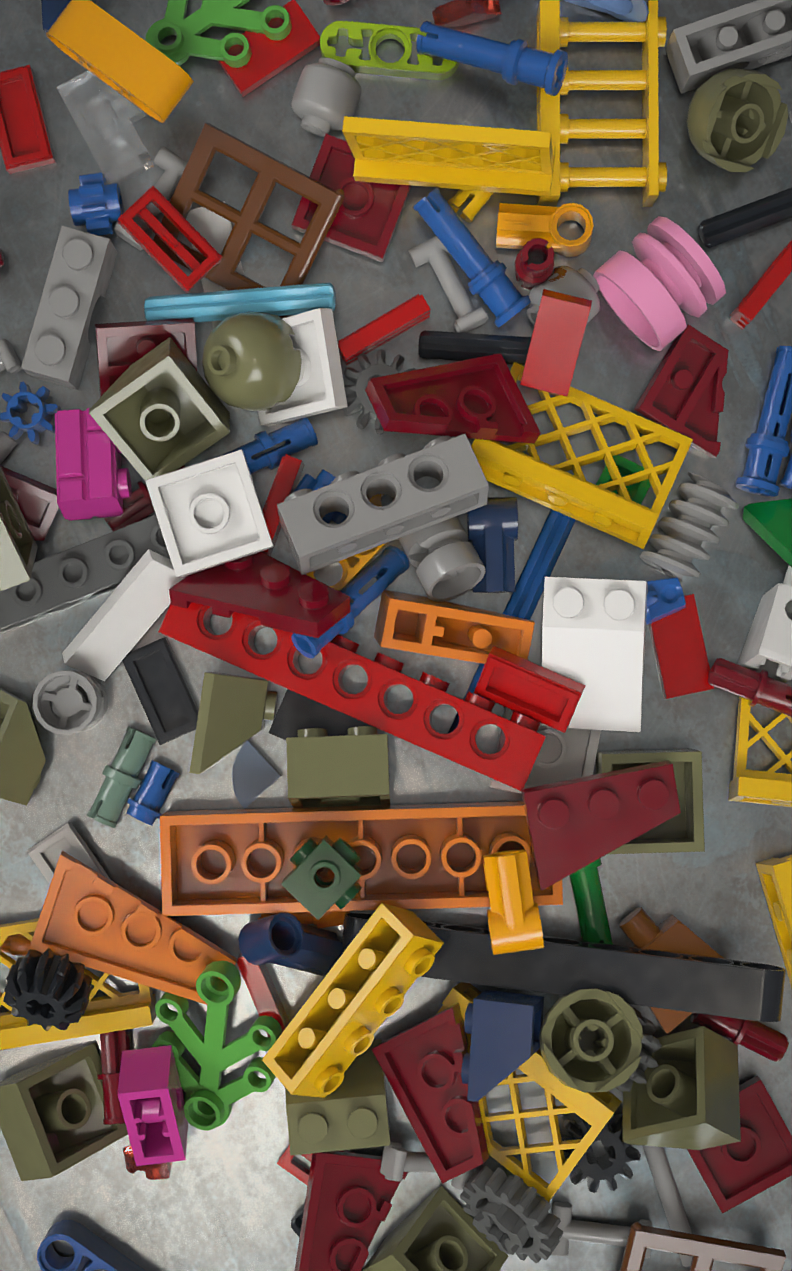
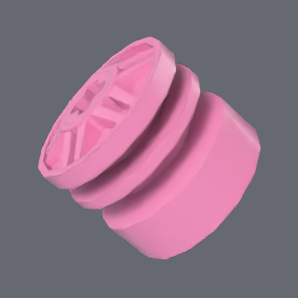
(667, 277)

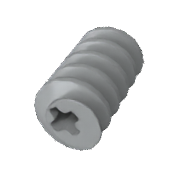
(689, 528)

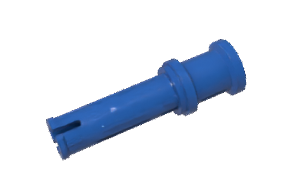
(514, 61)
(486, 276)
(769, 443)

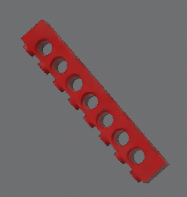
(236, 646)

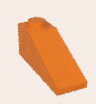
(448, 628)

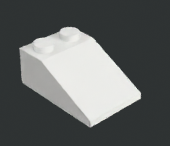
(598, 639)

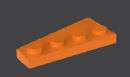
(120, 933)

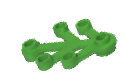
(219, 14)
(205, 1100)

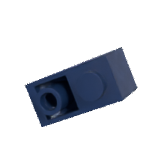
(502, 1038)

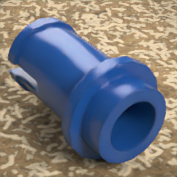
(152, 793)

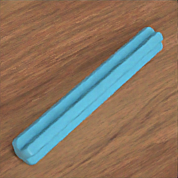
(223, 304)

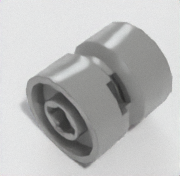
(443, 559)
(69, 702)

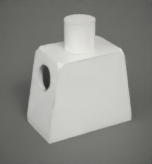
(770, 634)

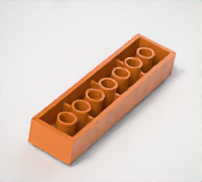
(408, 854)

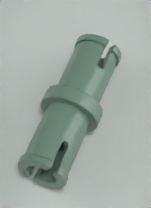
(121, 777)

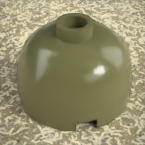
(737, 119)
(251, 361)
(591, 1040)

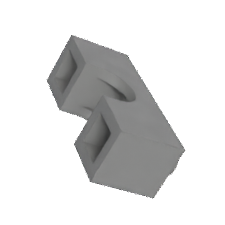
(61, 325)

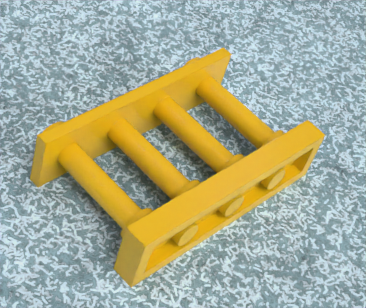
(556, 32)

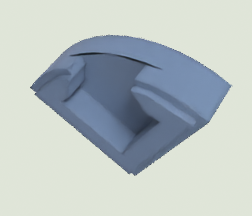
(251, 774)

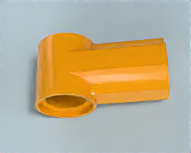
(522, 223)
(512, 913)

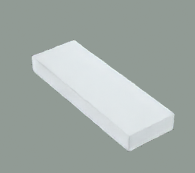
(123, 617)

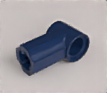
(493, 535)
(289, 943)

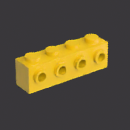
(353, 1002)

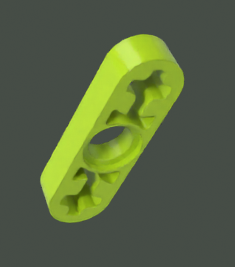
(378, 32)

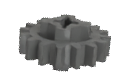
(511, 1214)

